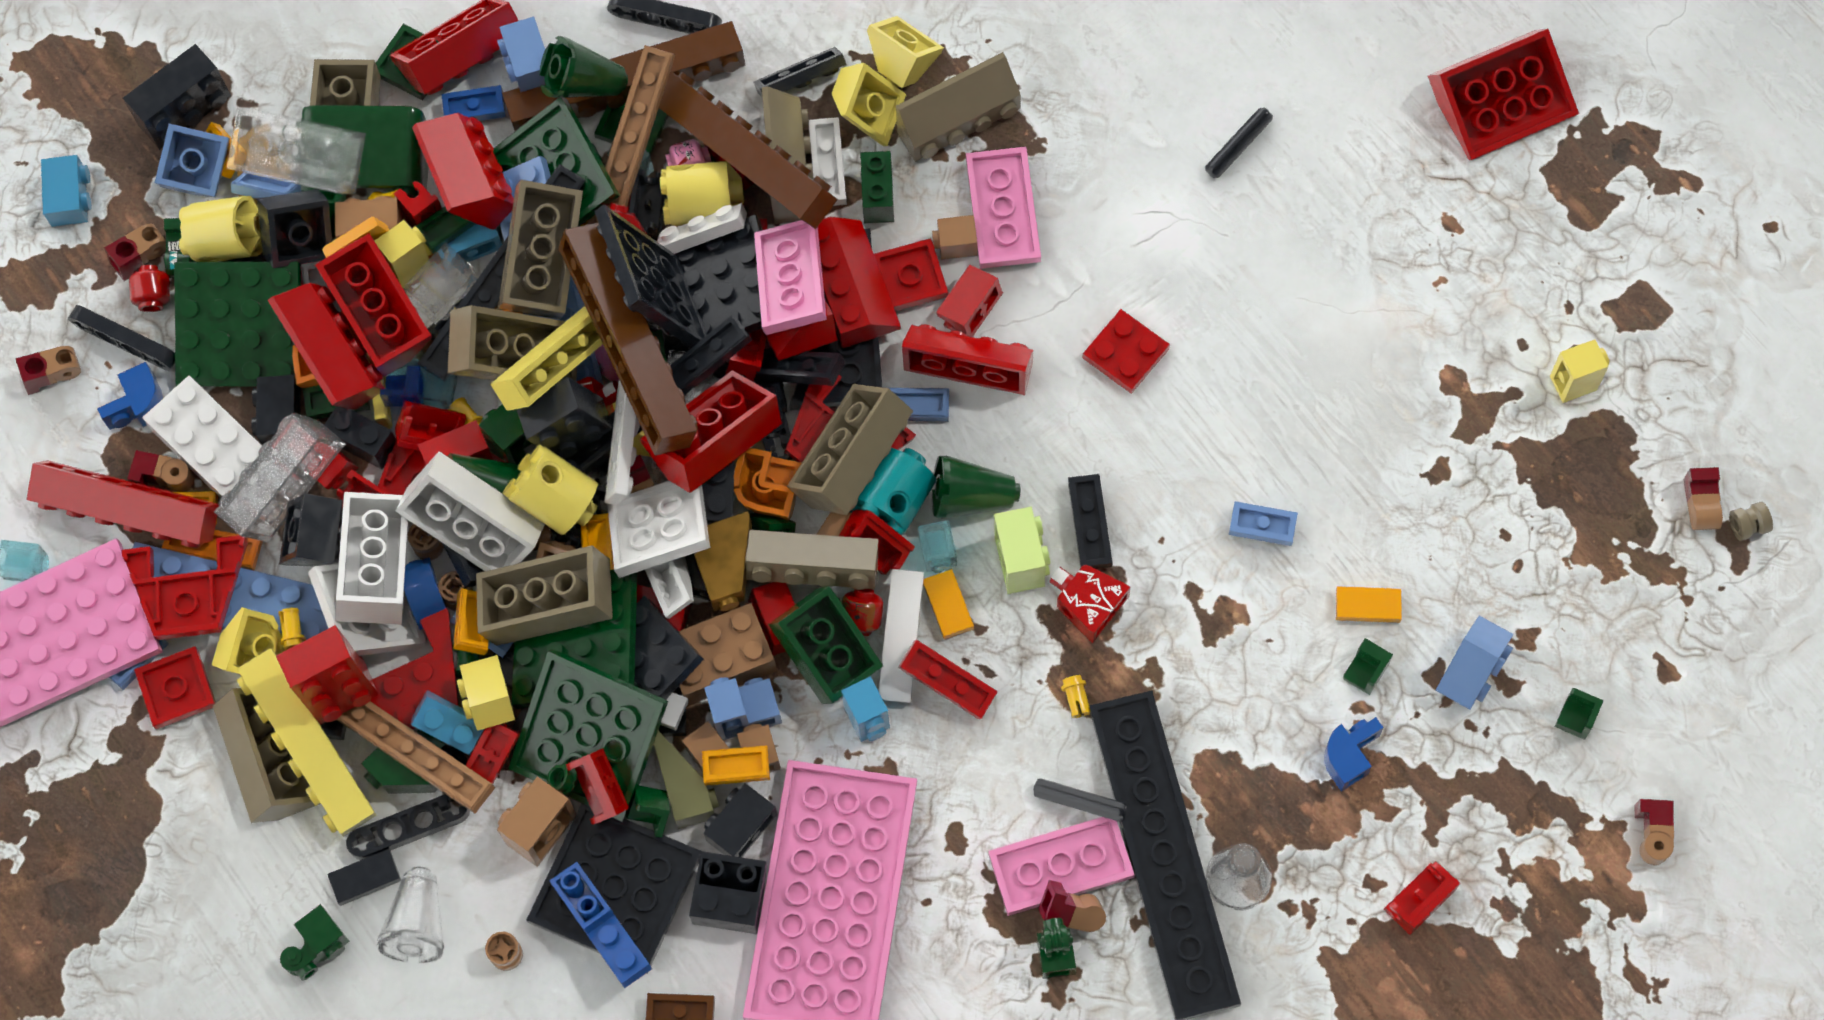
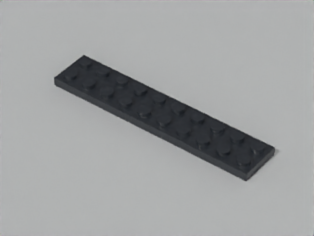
(1165, 857)

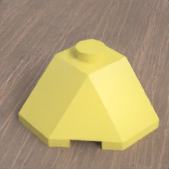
(246, 638)

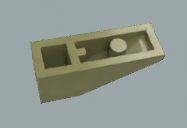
(685, 787)

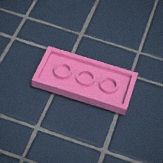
(1003, 207)
(789, 277)
(1077, 856)

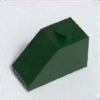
(393, 776)

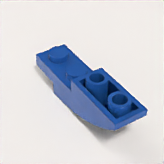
(600, 925)

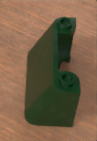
(390, 146)

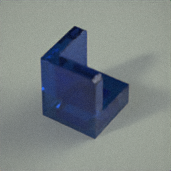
(404, 388)

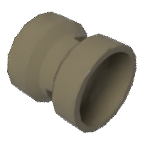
(1751, 521)

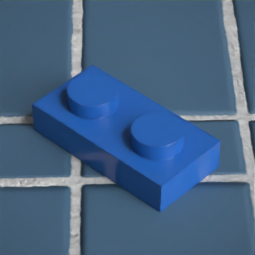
(478, 103)

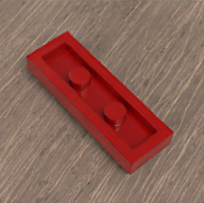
(947, 679)

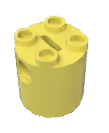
(698, 190)
(221, 229)
(552, 490)

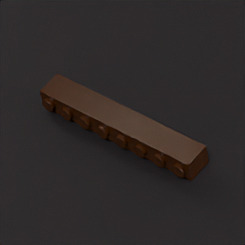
(696, 55)
(747, 151)
(628, 343)

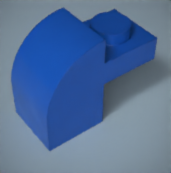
(141, 396)
(422, 590)
(1343, 754)

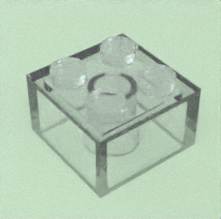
(440, 284)

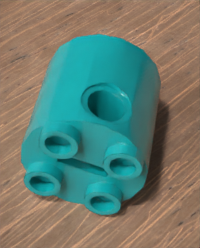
(898, 489)

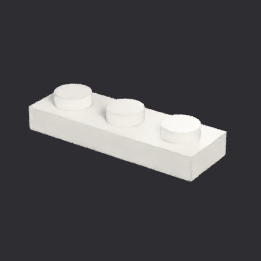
(827, 155)
(703, 229)

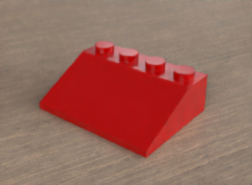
(1504, 93)

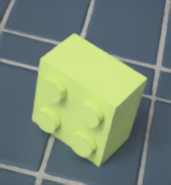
(1020, 550)

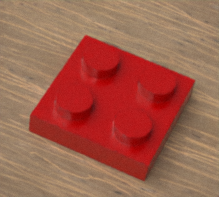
(912, 274)
(1126, 351)
(175, 687)

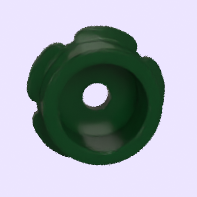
(562, 779)

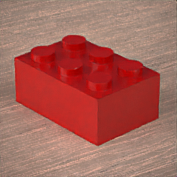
(327, 675)

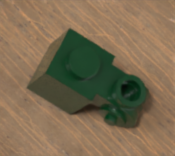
(321, 941)
(1056, 949)

